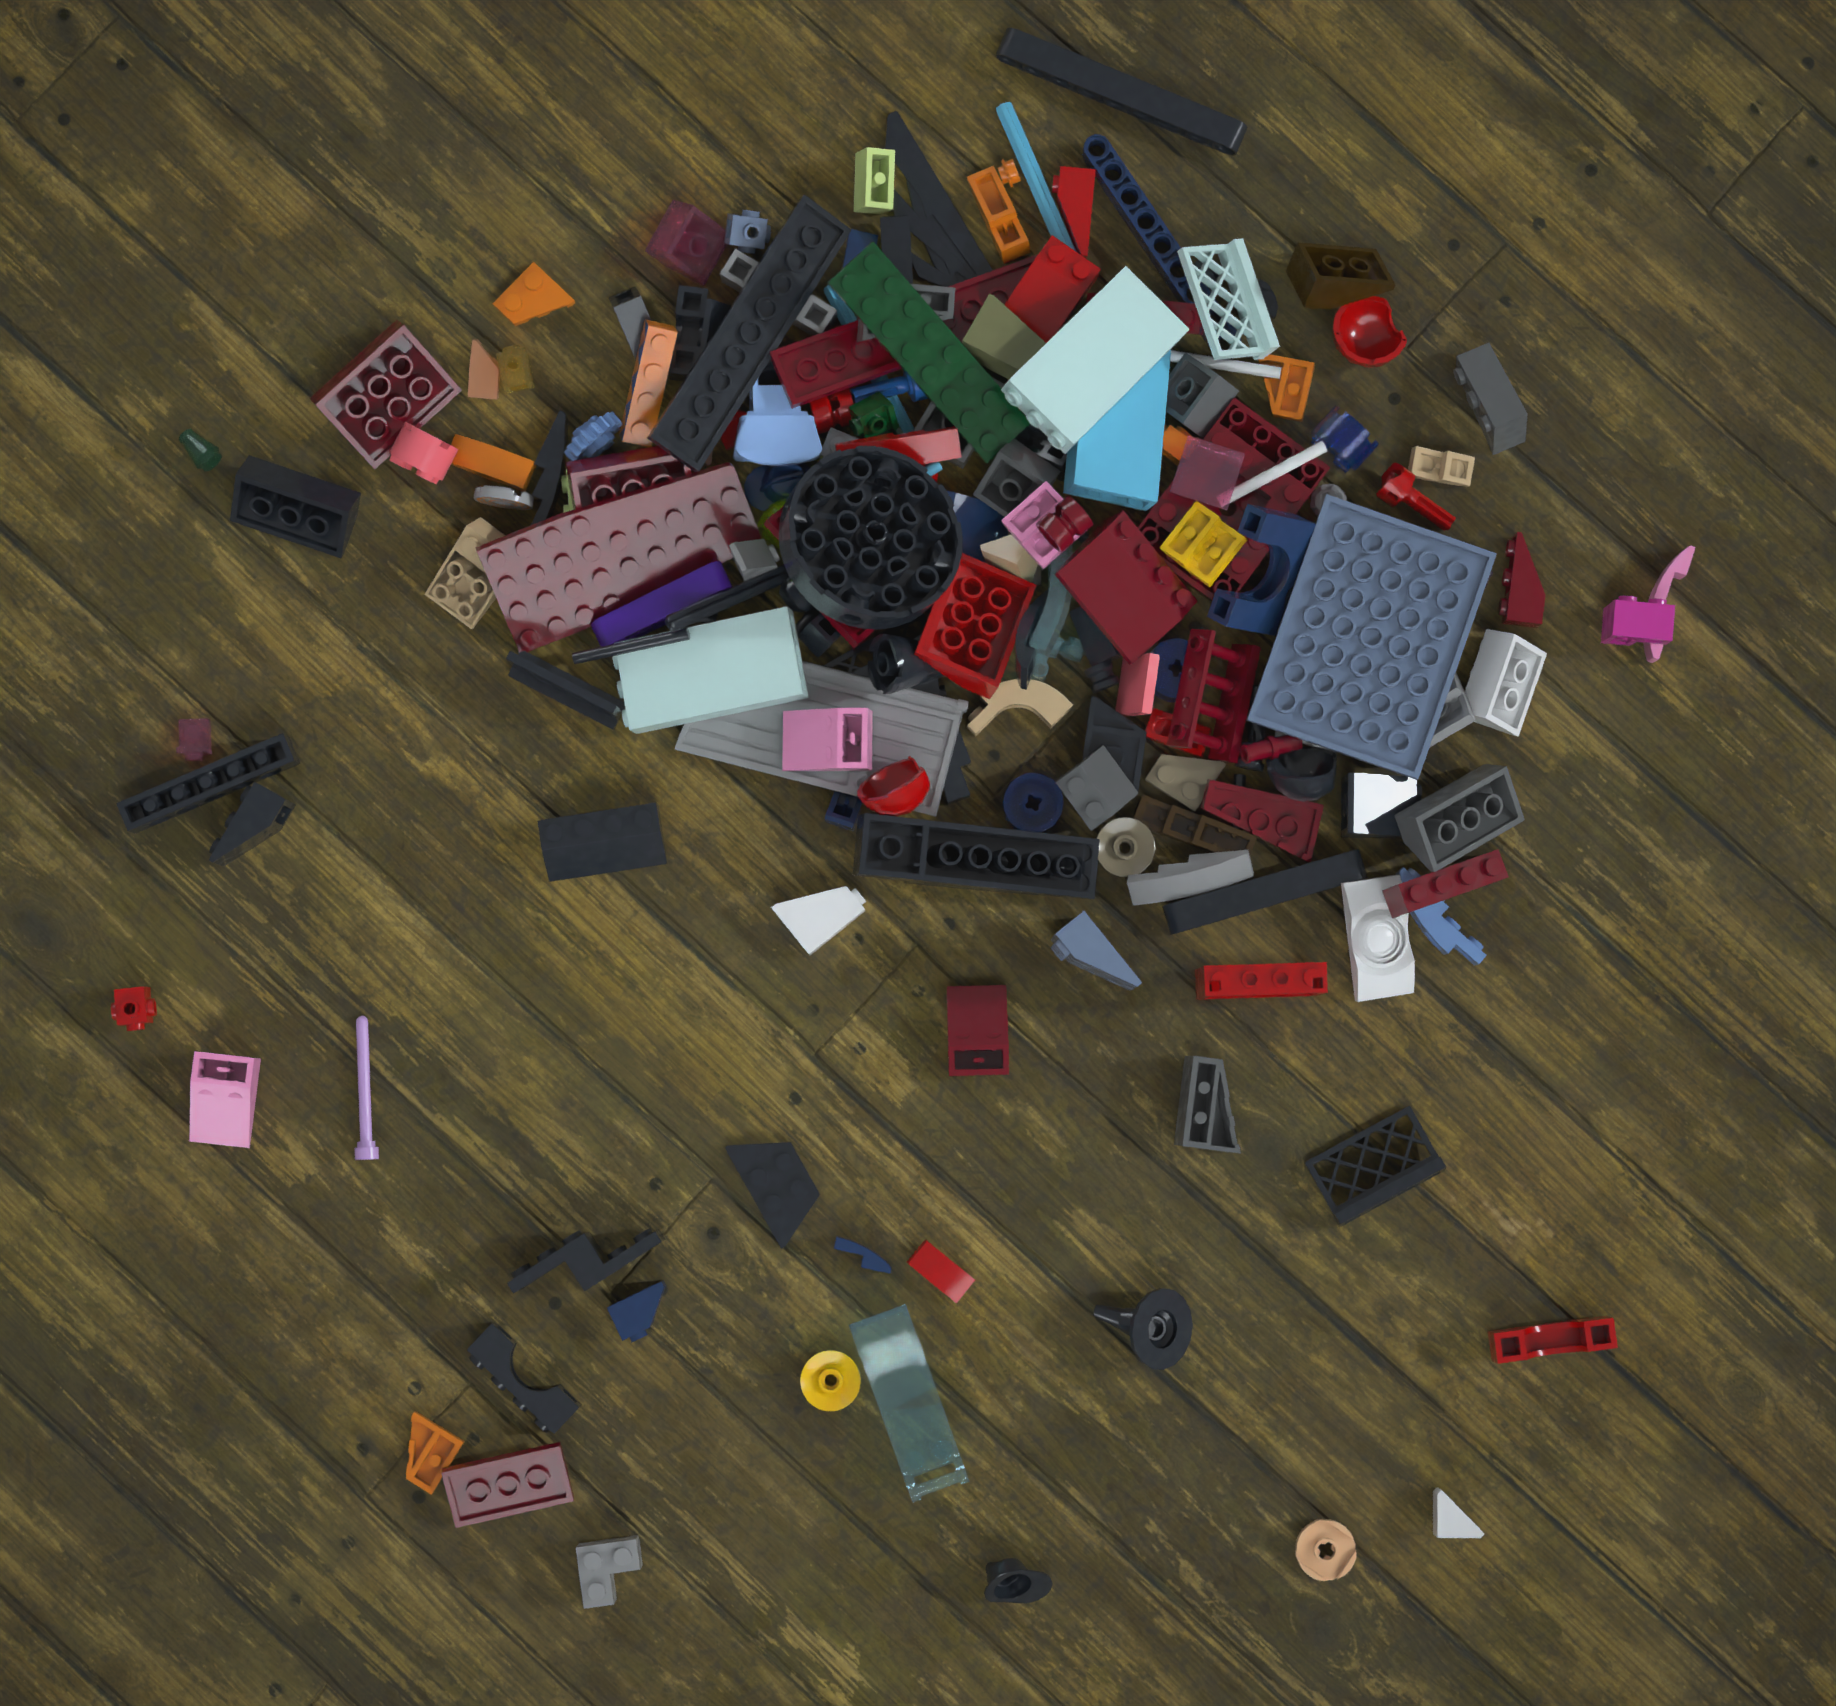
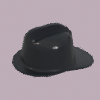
(1014, 1583)

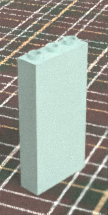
(1094, 360)
(716, 673)

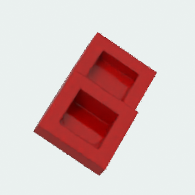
(1159, 727)
(940, 1271)

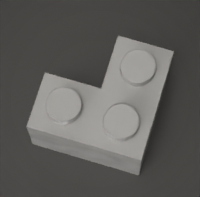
(598, 1564)

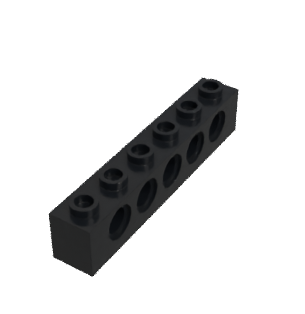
(208, 783)

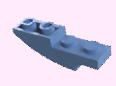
(1443, 932)

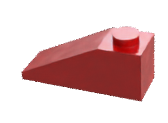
(1075, 201)

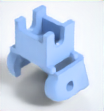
(774, 431)

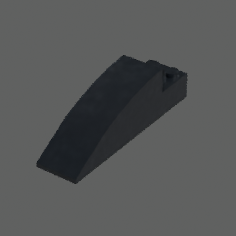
(975, 857)

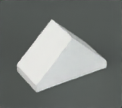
(1450, 1520)

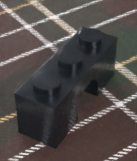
(689, 325)

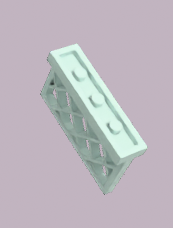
(1244, 296)

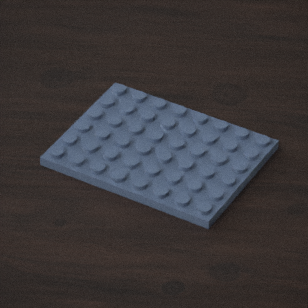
(1371, 637)

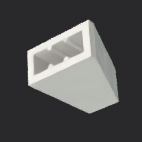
(820, 915)

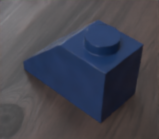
(637, 1312)

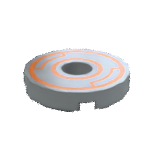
(503, 498)

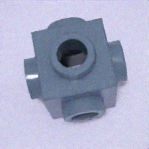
(737, 231)

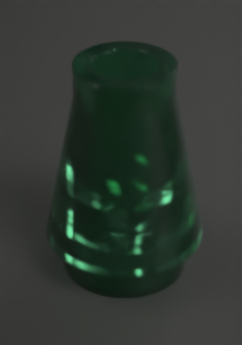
(201, 451)

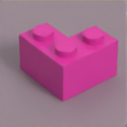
(1633, 621)

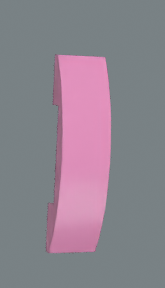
(1675, 569)

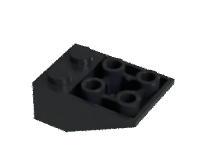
(256, 820)

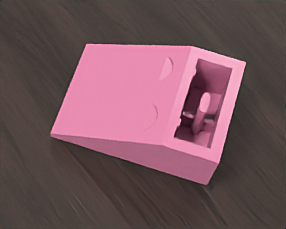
(827, 740)
(223, 1098)

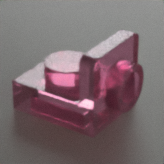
(194, 738)

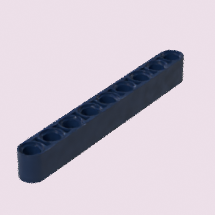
(1142, 209)

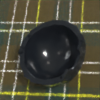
(1304, 773)

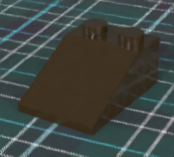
(1336, 274)

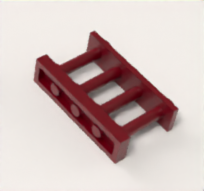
(1234, 699)

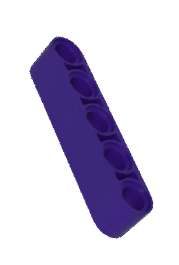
(651, 609)

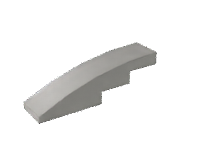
(1197, 876)

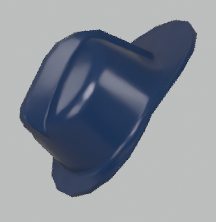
(772, 483)

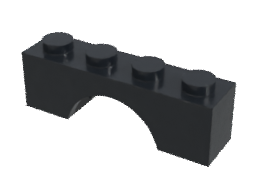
(495, 1352)

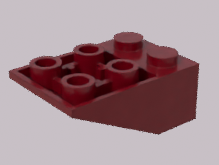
(977, 1030)

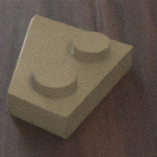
(1184, 778)

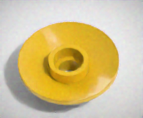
(826, 1396)

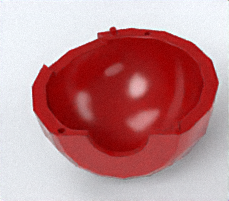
(1366, 333)
(895, 788)

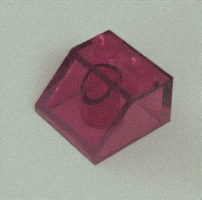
(687, 242)

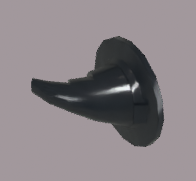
(1157, 1327)

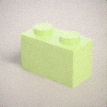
(874, 180)

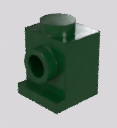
(872, 416)

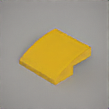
(1203, 544)

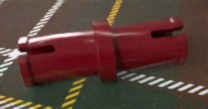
(1269, 748)

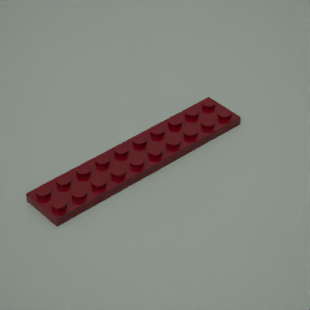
(837, 361)

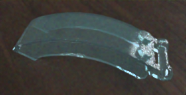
(1047, 633)
(908, 1399)

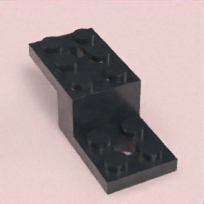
(584, 1259)

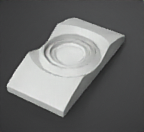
(1377, 943)

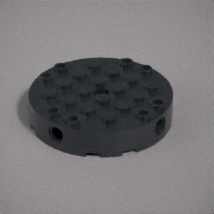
(870, 537)

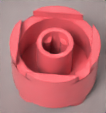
(422, 451)

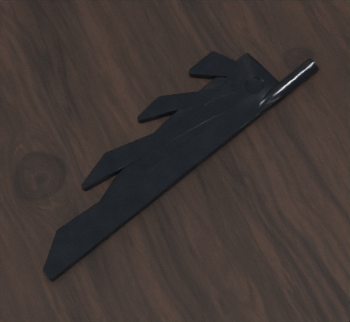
(932, 215)

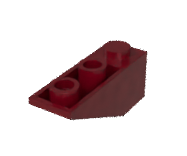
(1524, 591)

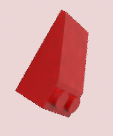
(1052, 288)

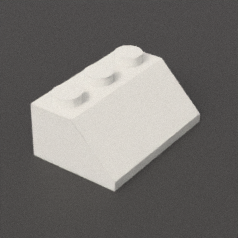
(1504, 680)

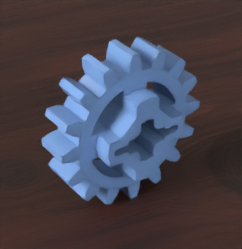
(593, 437)

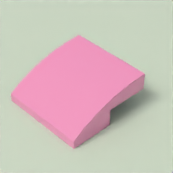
(1023, 520)

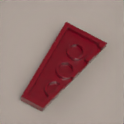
(1269, 816)

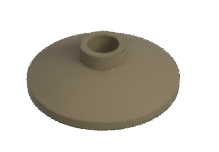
(1140, 842)

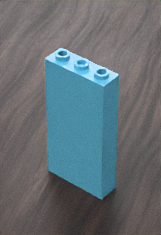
(1123, 450)

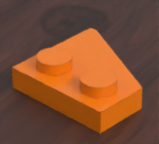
(532, 296)
(1290, 392)
(429, 1451)

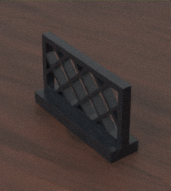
(565, 688)
(1386, 1190)

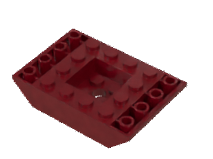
(1263, 448)

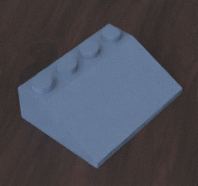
(1090, 950)

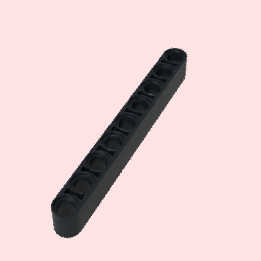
(1121, 91)

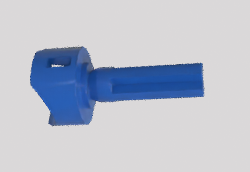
(890, 388)

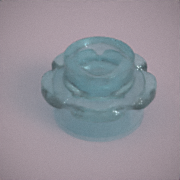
(1072, 649)

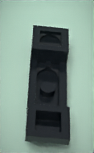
(1023, 653)

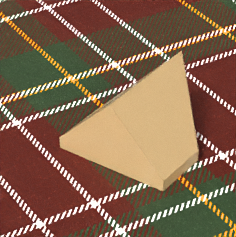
(1010, 557)

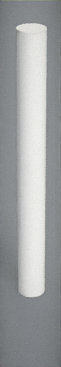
(1231, 365)
(1278, 470)

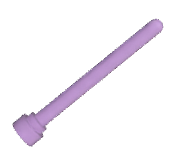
(366, 1147)

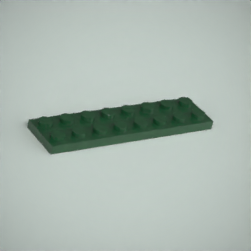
(928, 351)

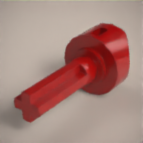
(1400, 488)

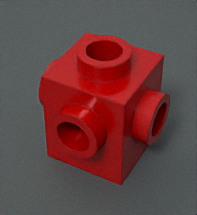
(123, 1007)

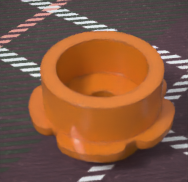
(1009, 172)

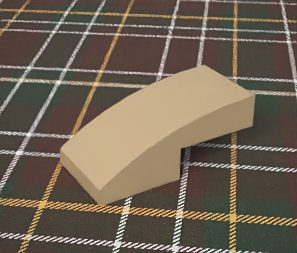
(1441, 466)

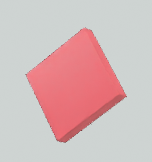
(1137, 685)

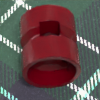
(1066, 522)

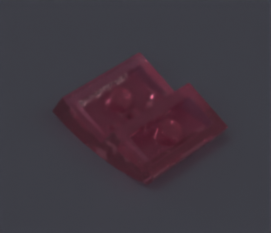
(1207, 472)

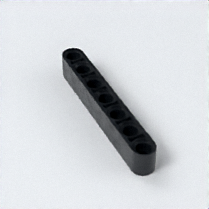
(1264, 891)

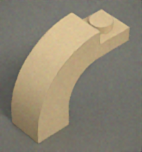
(1039, 698)

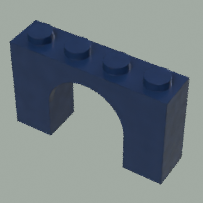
(1263, 606)

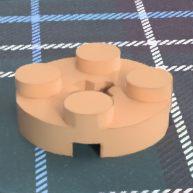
(1328, 1567)

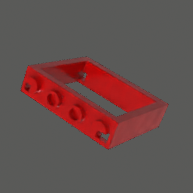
(1261, 980)

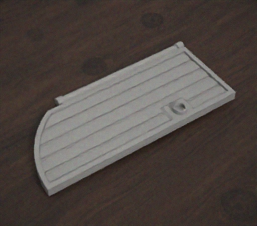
(902, 726)

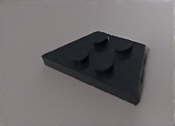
(1119, 736)
(776, 1184)

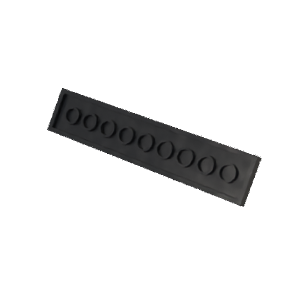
(748, 334)

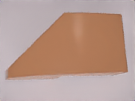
(483, 373)

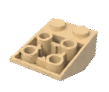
(462, 582)

